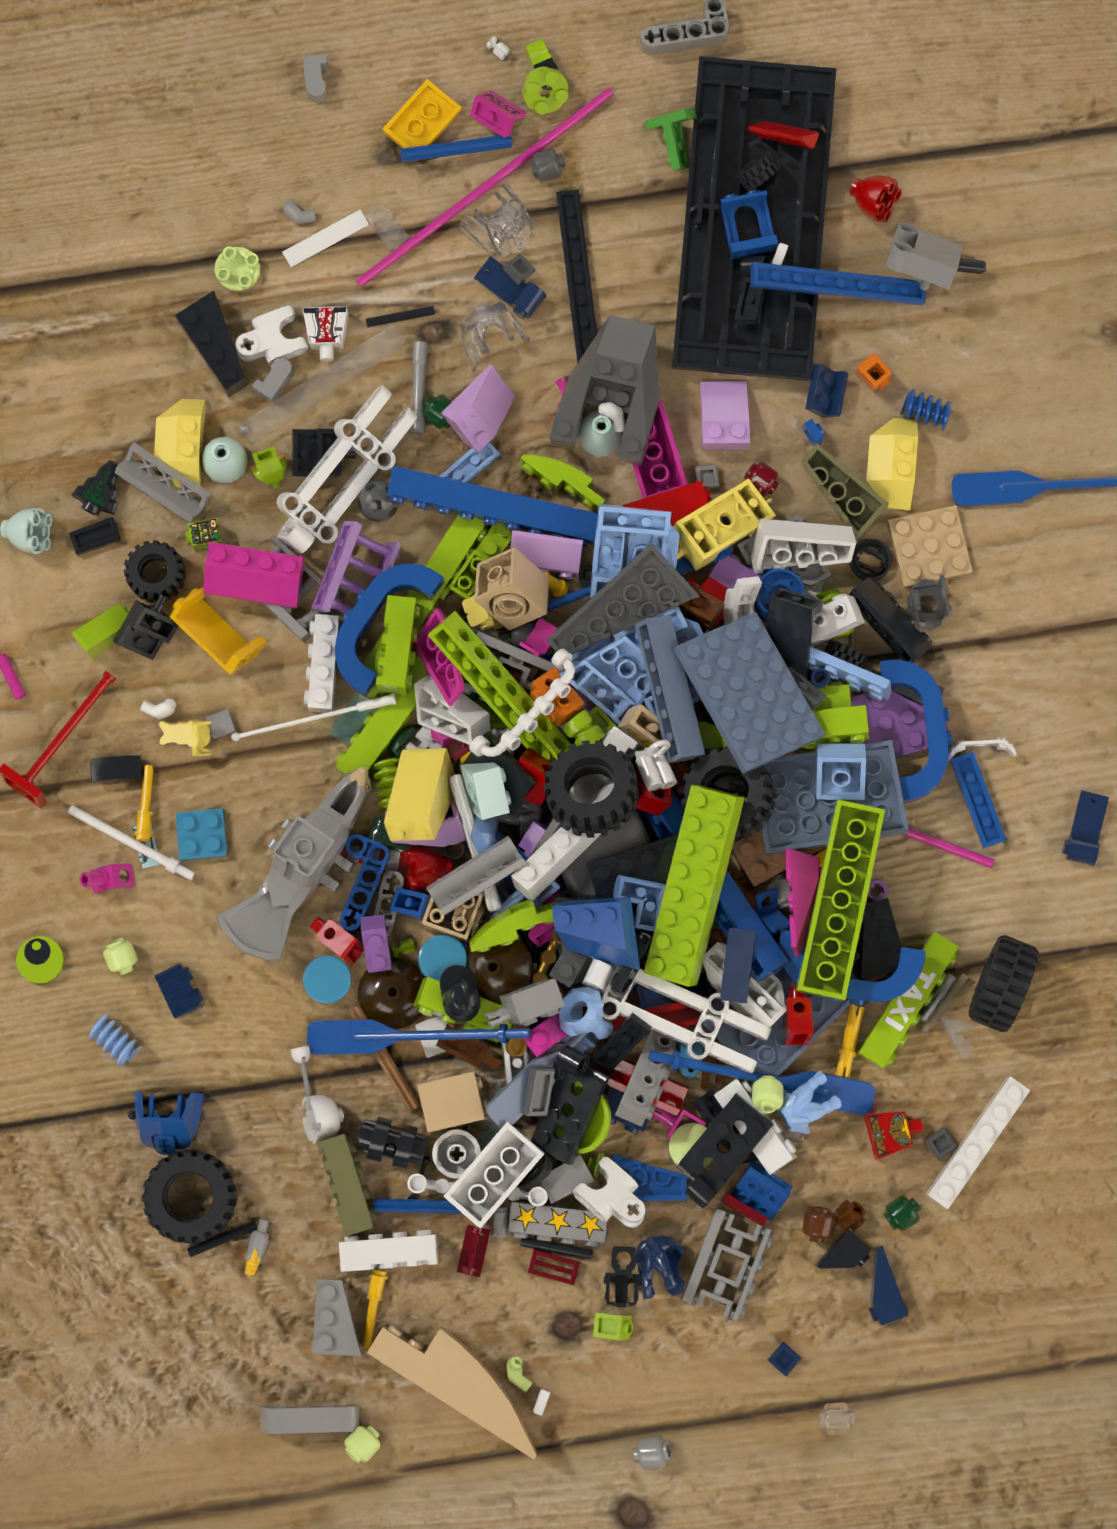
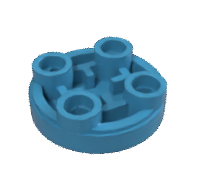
(439, 954)
(327, 979)

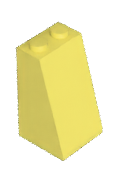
(419, 795)

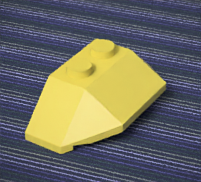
(180, 438)
(893, 462)

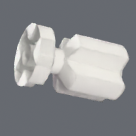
(499, 49)

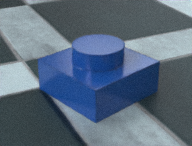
(813, 432)

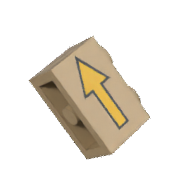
(641, 726)

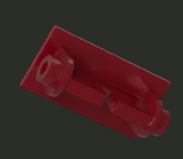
(473, 1250)

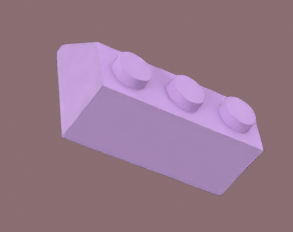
(550, 553)

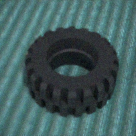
(588, 760)
(760, 792)
(1003, 983)
(157, 1189)

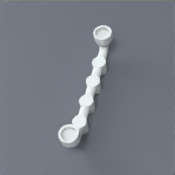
(527, 722)
(418, 1183)

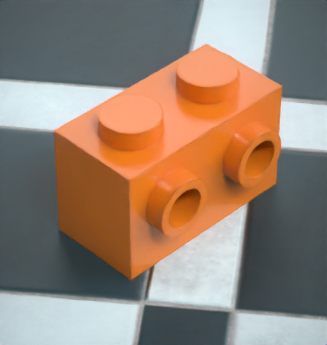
(564, 708)

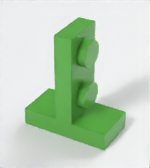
(674, 136)

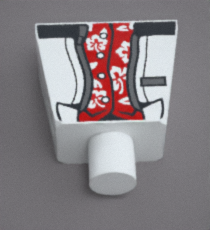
(326, 329)

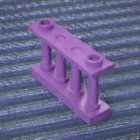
(343, 556)

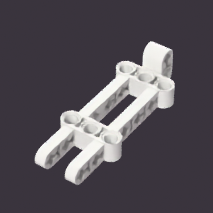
(301, 535)
(600, 977)

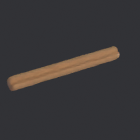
(390, 1069)

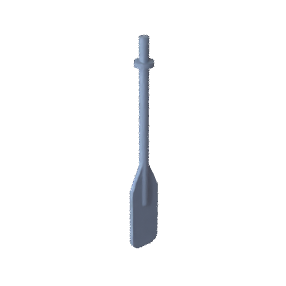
(509, 1102)

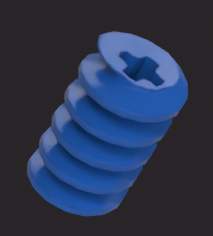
(927, 409)

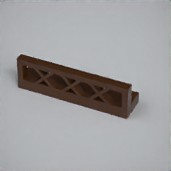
(703, 608)

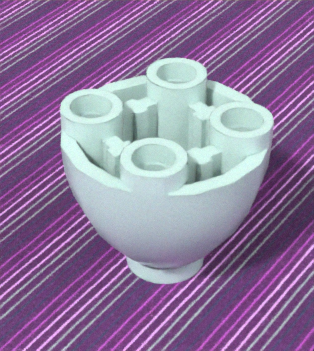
(597, 441)
(225, 468)
(28, 530)

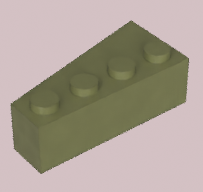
(846, 493)
(346, 1184)

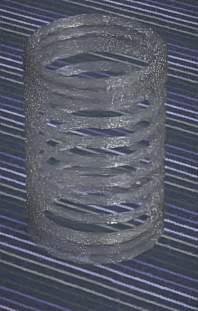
(785, 1132)

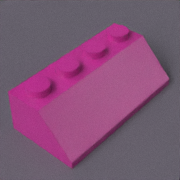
(253, 575)

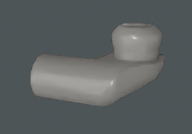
(295, 214)

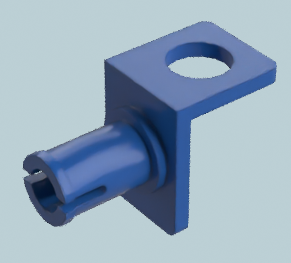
(769, 915)

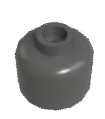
(547, 165)

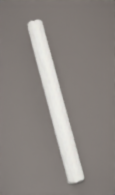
(467, 818)

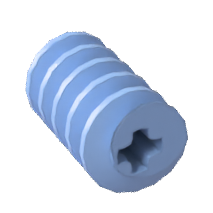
(113, 1041)

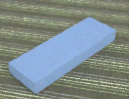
(471, 464)

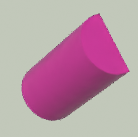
(661, 463)

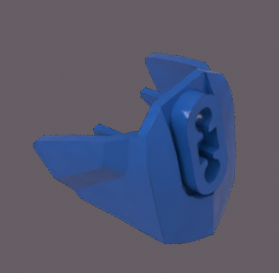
(169, 1132)

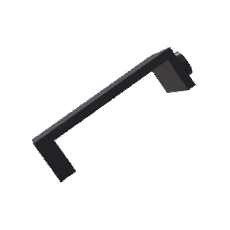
(791, 627)

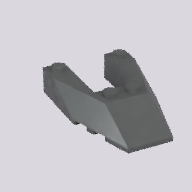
(619, 370)

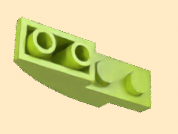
(557, 473)
(494, 543)
(503, 926)

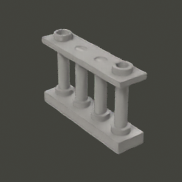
(299, 626)

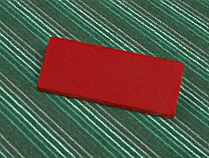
(785, 134)

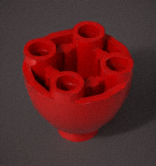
(876, 196)
(425, 867)

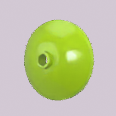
(598, 1126)

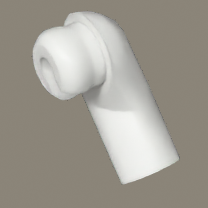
(615, 413)
(159, 711)

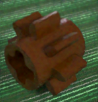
(850, 1215)

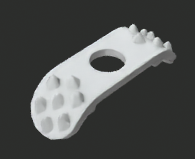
(1001, 744)

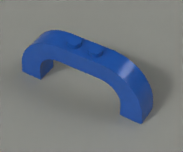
(369, 603)
(914, 677)
(859, 991)

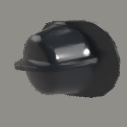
(459, 993)

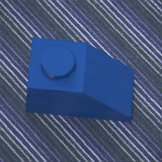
(410, 903)

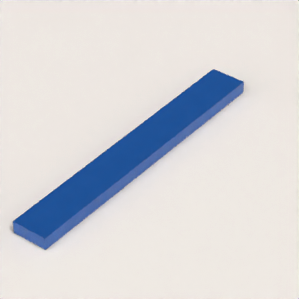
(836, 283)

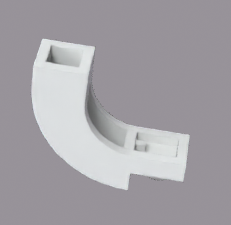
(741, 599)

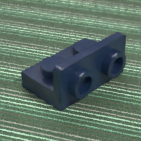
(826, 391)

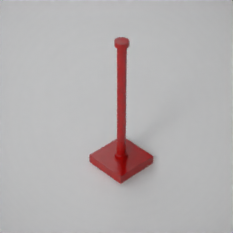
(24, 783)

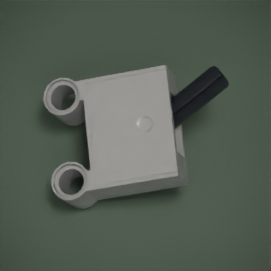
(928, 257)

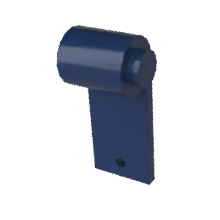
(522, 298)
(1086, 829)

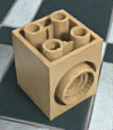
(511, 588)
(459, 922)
(452, 1100)

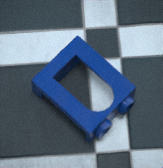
(757, 201)

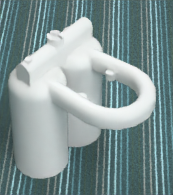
(655, 766)

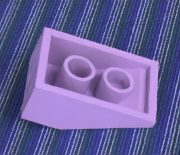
(480, 409)
(724, 415)
(450, 832)

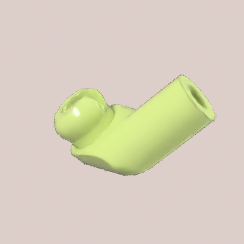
(515, 1375)

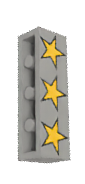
(556, 1222)

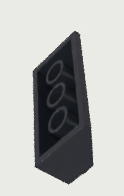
(890, 623)

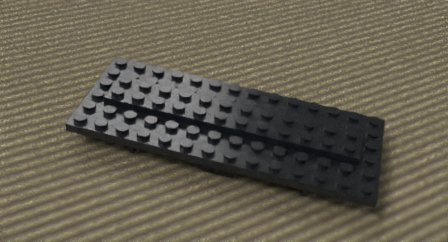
(727, 101)

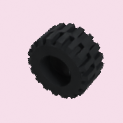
(146, 554)

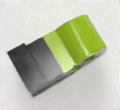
(538, 55)

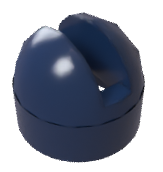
(817, 674)

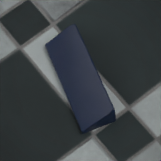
(737, 965)

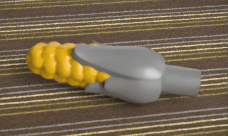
(257, 1246)

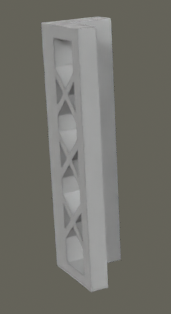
(162, 487)
(475, 875)

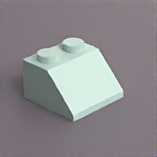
(486, 789)

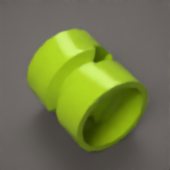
(582, 729)

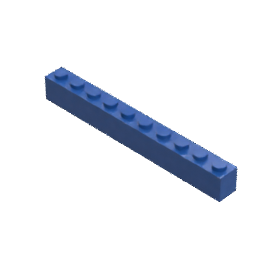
(490, 505)
(732, 908)

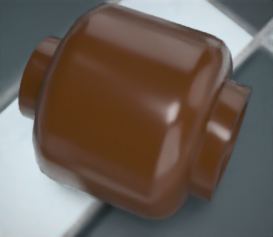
(818, 1224)

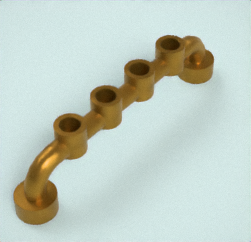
(518, 1046)

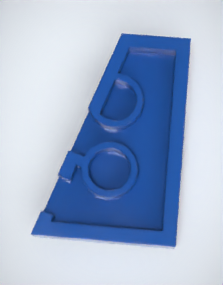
(654, 1183)

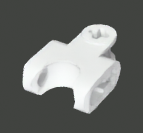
(267, 338)
(614, 1198)

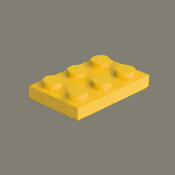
(422, 117)

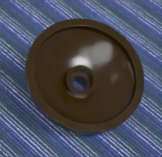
(513, 969)
(397, 1010)

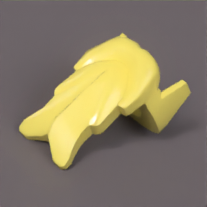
(193, 733)

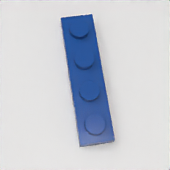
(977, 800)

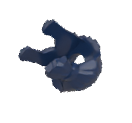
(664, 1256)

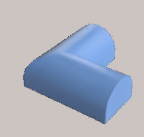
(484, 833)
(646, 895)

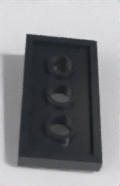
(571, 1068)
(708, 1183)

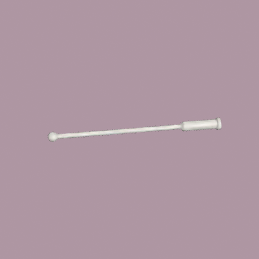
(361, 706)

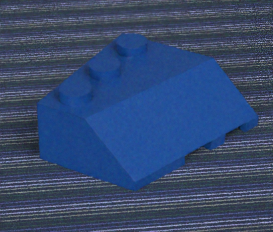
(599, 929)

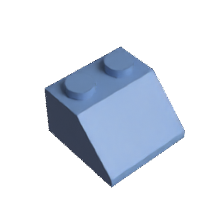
(840, 771)

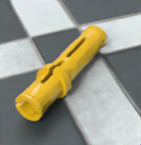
(849, 1042)

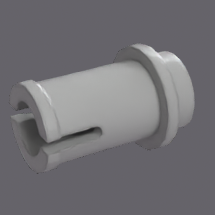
(501, 1222)

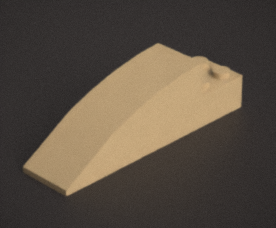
(457, 1379)

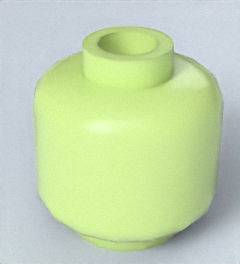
(120, 956)
(767, 1094)
(362, 1444)

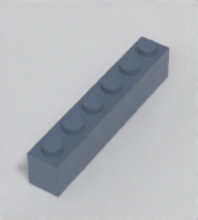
(669, 689)

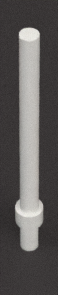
(171, 864)

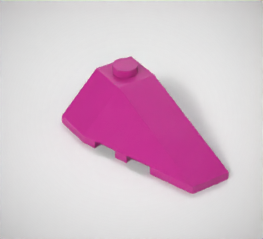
(440, 668)
(803, 876)

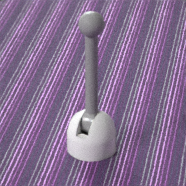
(301, 1056)

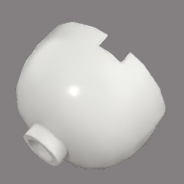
(321, 1117)

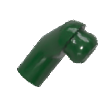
(400, 739)

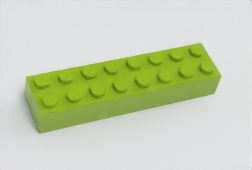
(694, 885)
(840, 900)

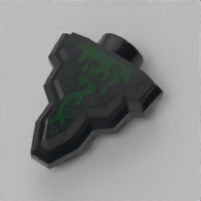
(99, 491)

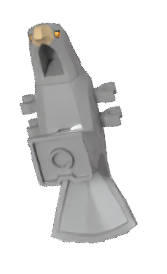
(300, 864)

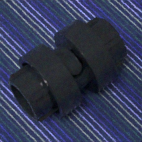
(402, 1145)

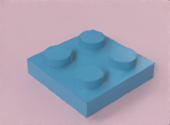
(201, 834)

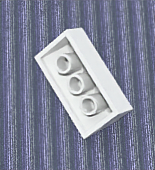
(494, 1174)

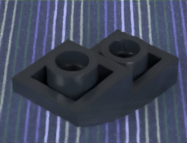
(115, 769)

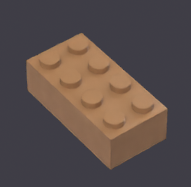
(758, 866)

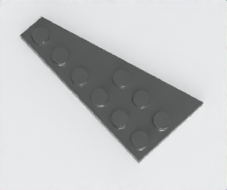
(634, 594)

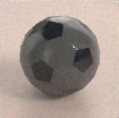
(374, 503)

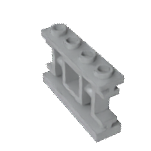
(515, 659)
(710, 1258)

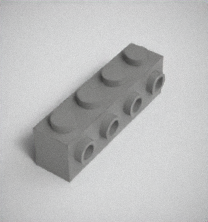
(645, 1080)

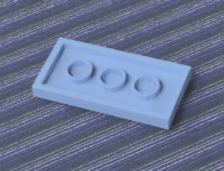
(856, 677)

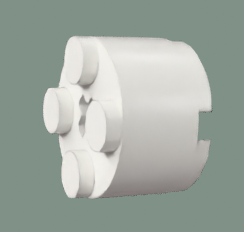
(448, 1142)

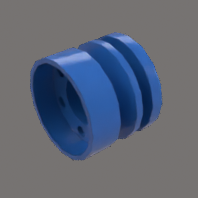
(771, 582)

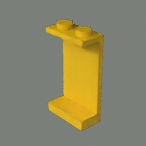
(214, 633)

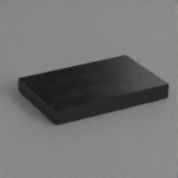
(518, 780)

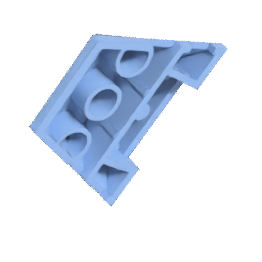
(613, 678)

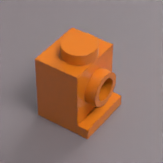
(874, 365)

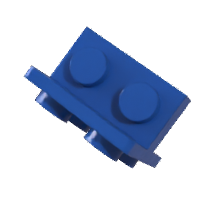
(762, 1191)

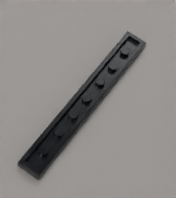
(576, 270)

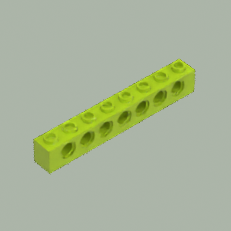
(495, 684)

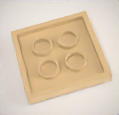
(929, 546)

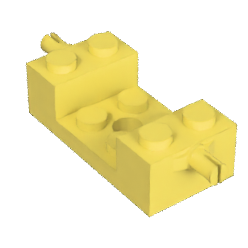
(704, 534)

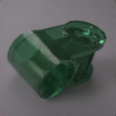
(379, 834)

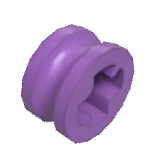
(882, 895)

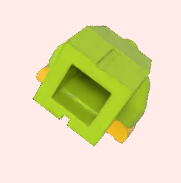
(269, 467)

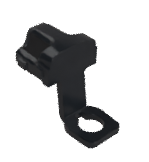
(622, 1278)

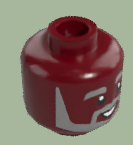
(763, 478)

